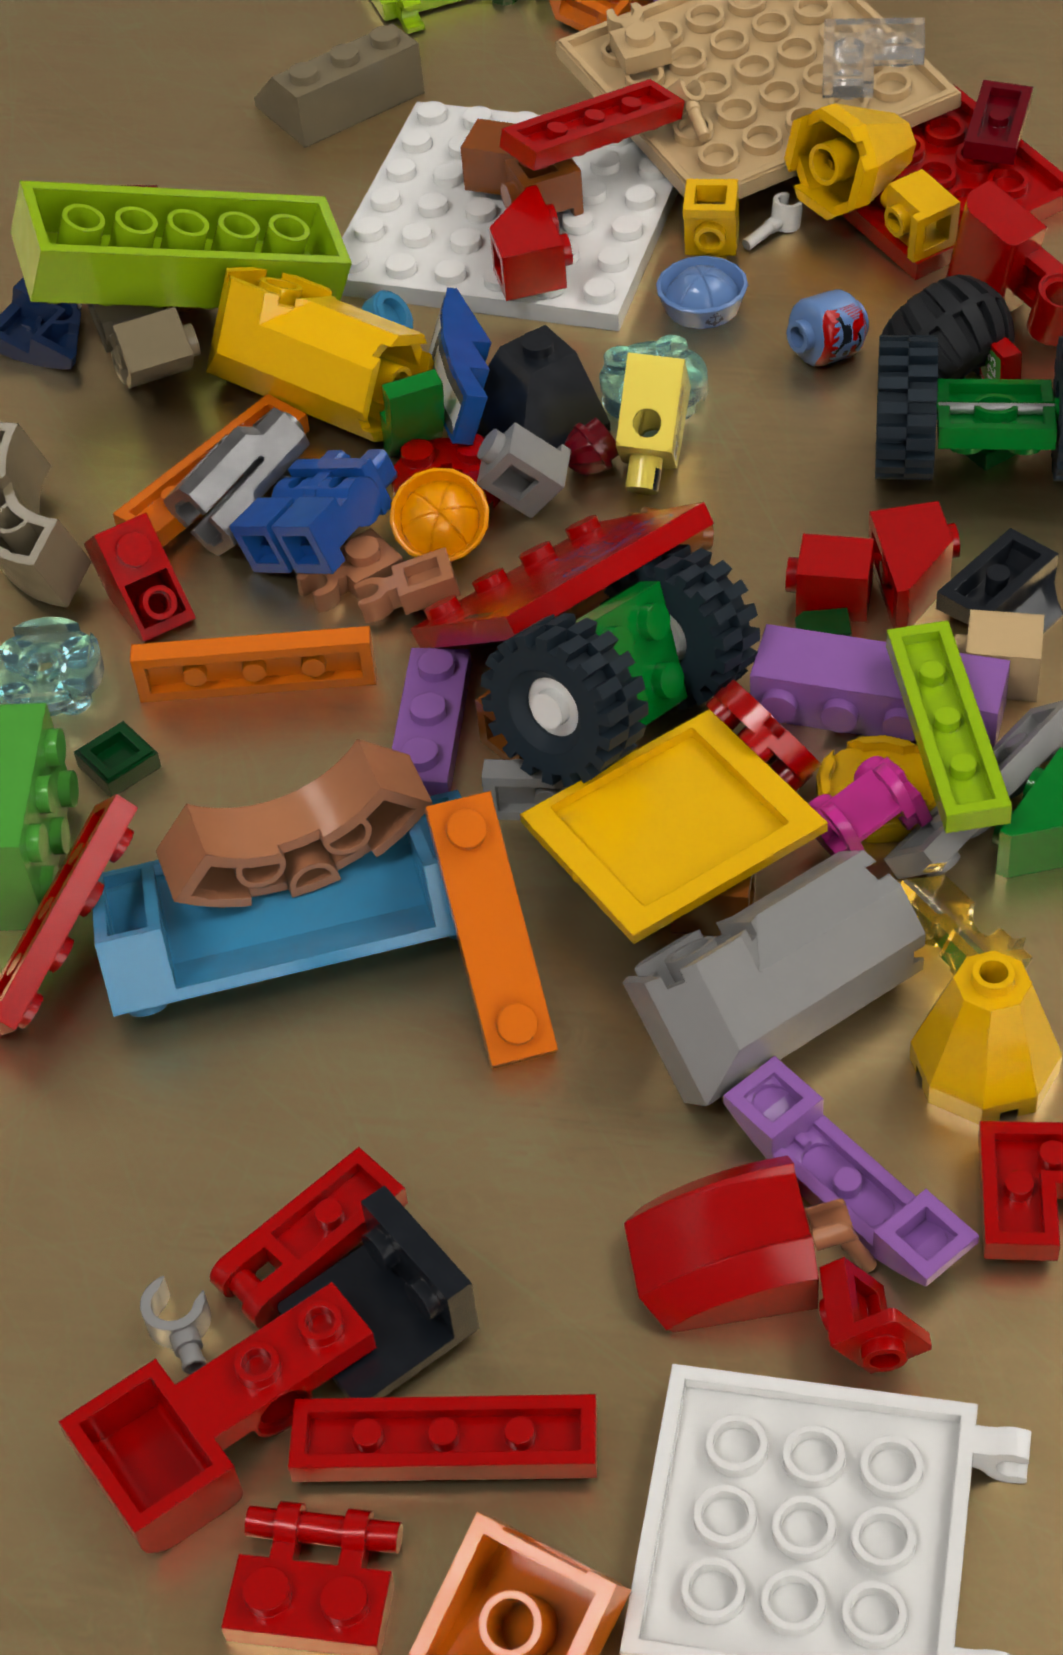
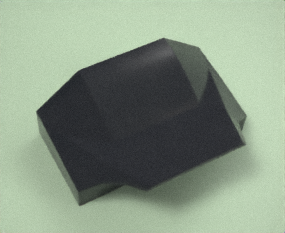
(1006, 577)

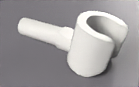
(783, 219)

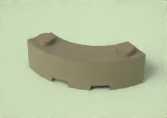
(145, 341)
(34, 549)

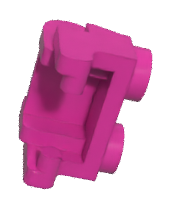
(867, 804)

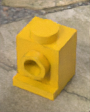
(921, 214)
(711, 227)

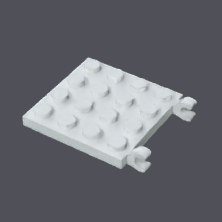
(808, 1519)

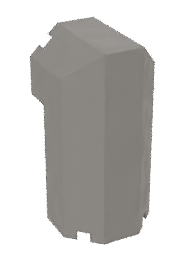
(776, 974)

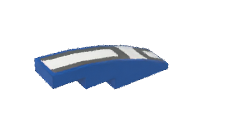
(459, 358)

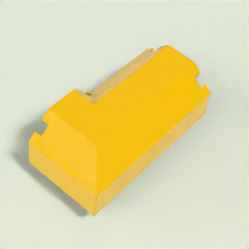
(311, 349)

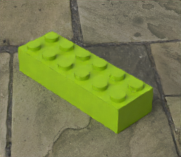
(167, 242)

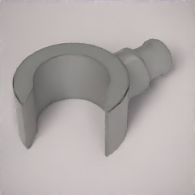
(181, 1334)

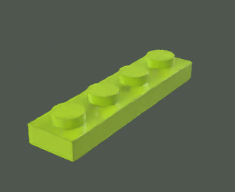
(948, 727)

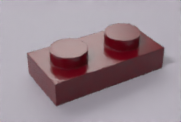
(998, 122)

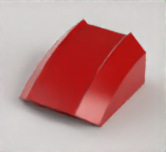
(725, 1248)

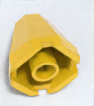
(846, 156)
(986, 1042)

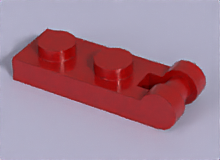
(303, 1237)

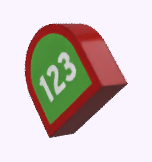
(1002, 361)

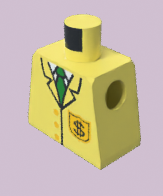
(652, 399)

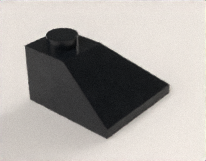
(539, 387)

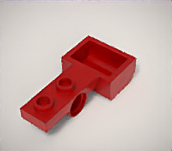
(1004, 249)
(163, 1442)

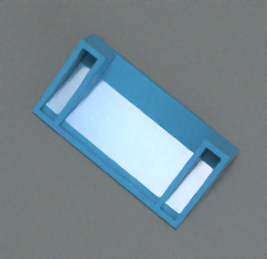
(179, 951)

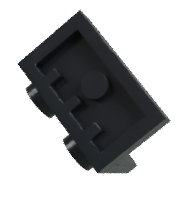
(404, 1294)

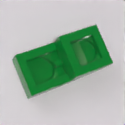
(412, 410)

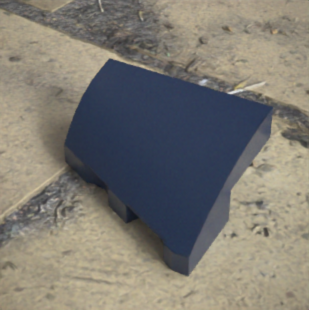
(39, 331)

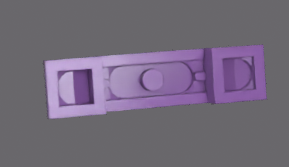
(899, 1229)

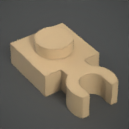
(637, 43)

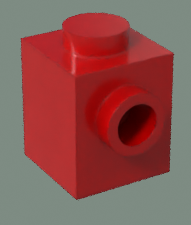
(832, 574)

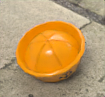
(439, 511)

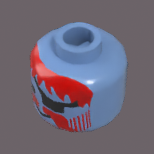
(827, 327)

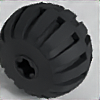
(963, 315)

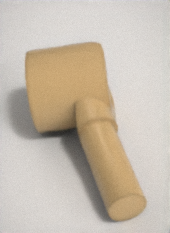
(692, 95)

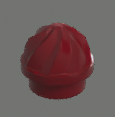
(591, 448)

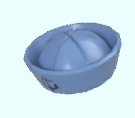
(702, 291)

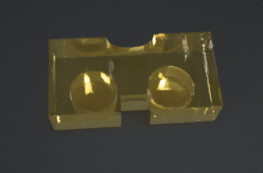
(949, 921)

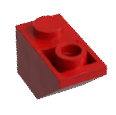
(528, 249)
(139, 577)

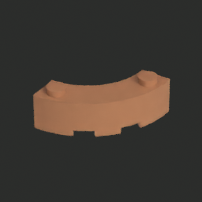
(297, 839)

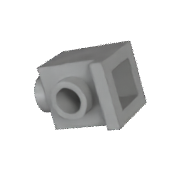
(522, 468)

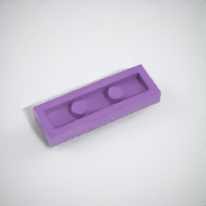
(433, 713)

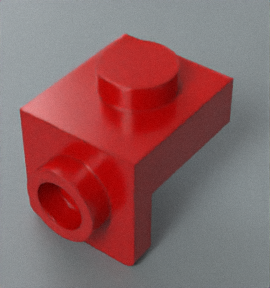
(861, 1323)

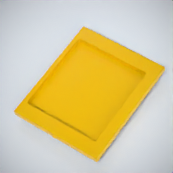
(673, 825)

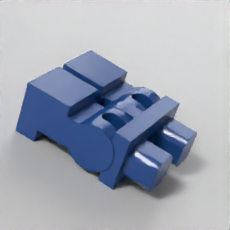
(315, 512)

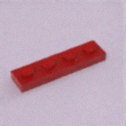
(591, 124)
(71, 894)
(444, 1438)

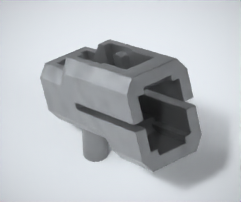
(258, 454)

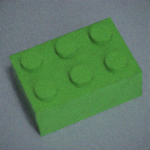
(33, 809)

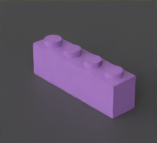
(851, 684)

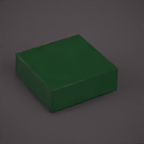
(117, 759)

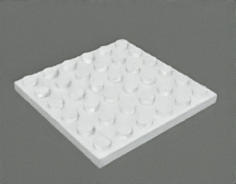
(430, 234)

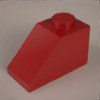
(912, 557)

